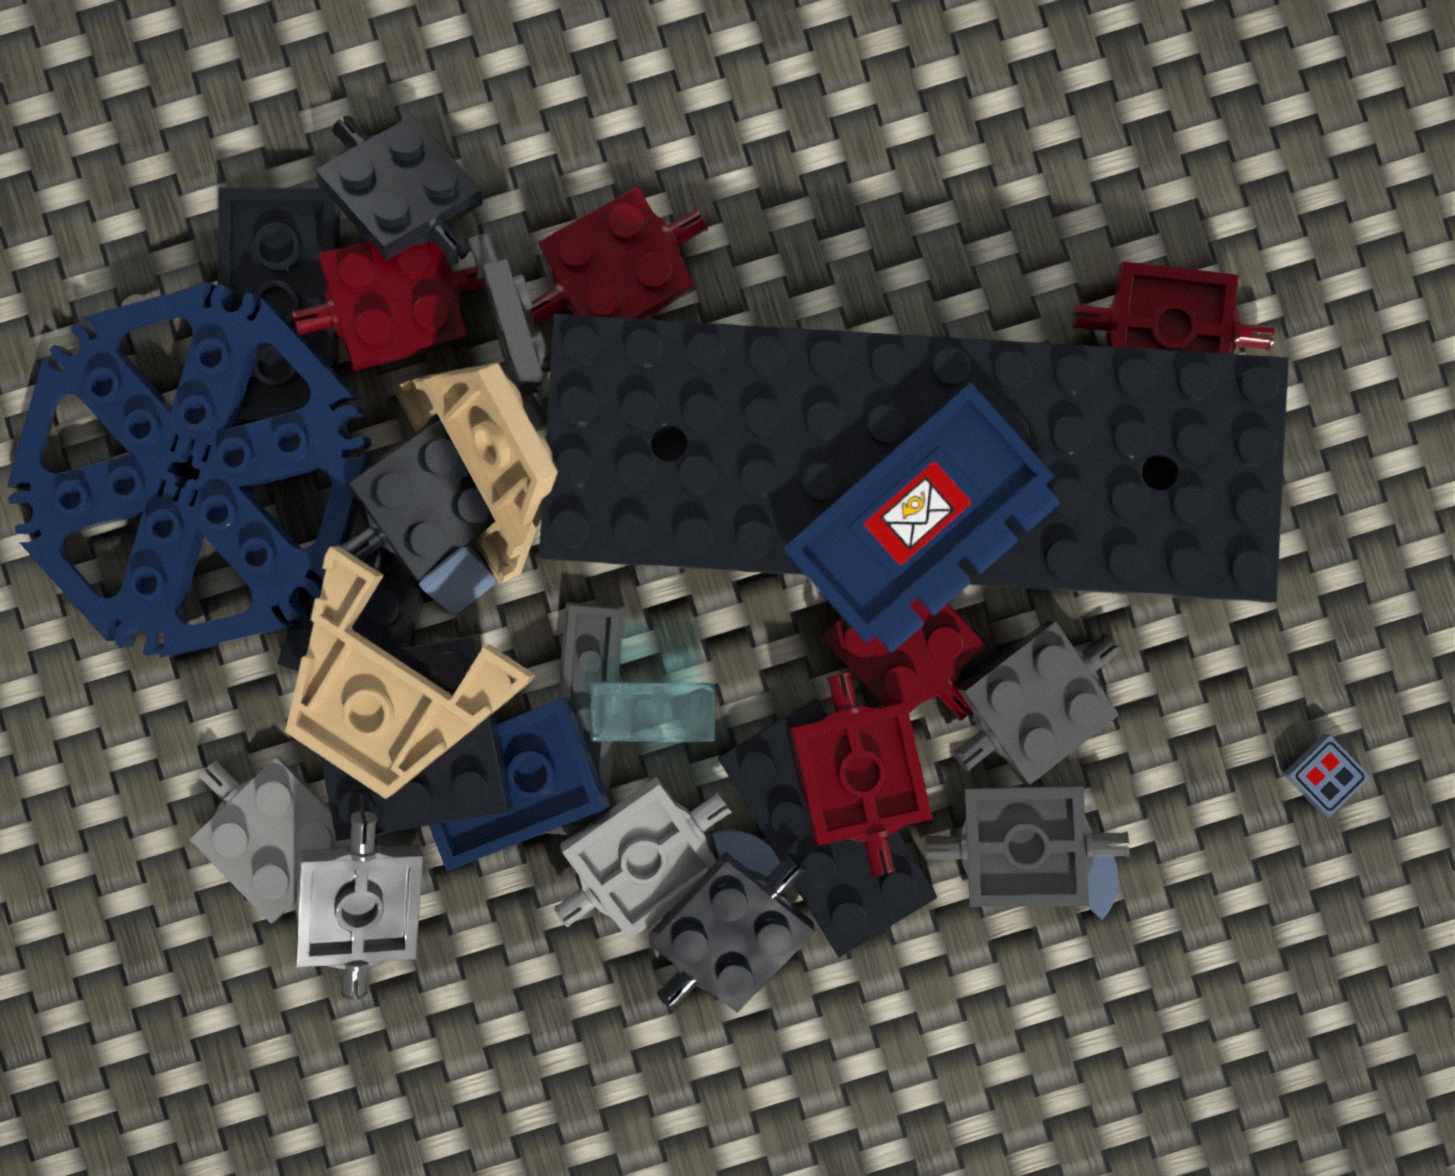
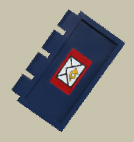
(920, 515)

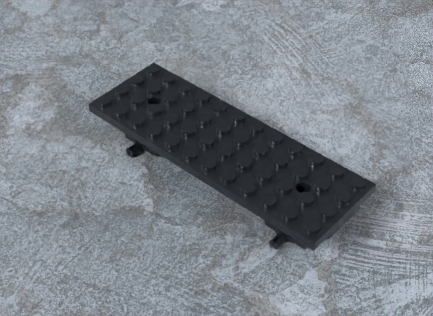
(739, 436)

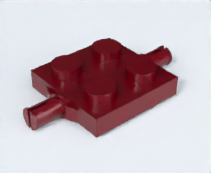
(617, 261)
(390, 305)
(1173, 312)
(918, 668)
(860, 774)

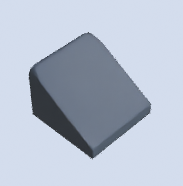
(458, 580)

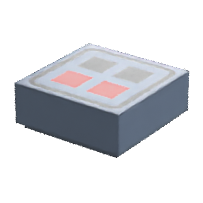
(1326, 775)

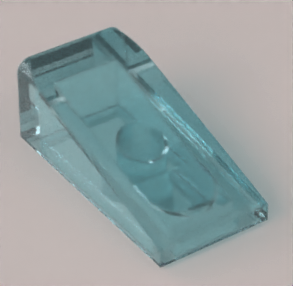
(652, 711)

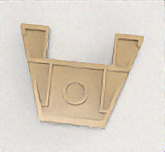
(498, 449)
(372, 709)

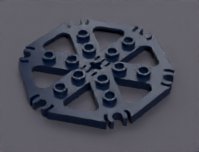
(228, 461)

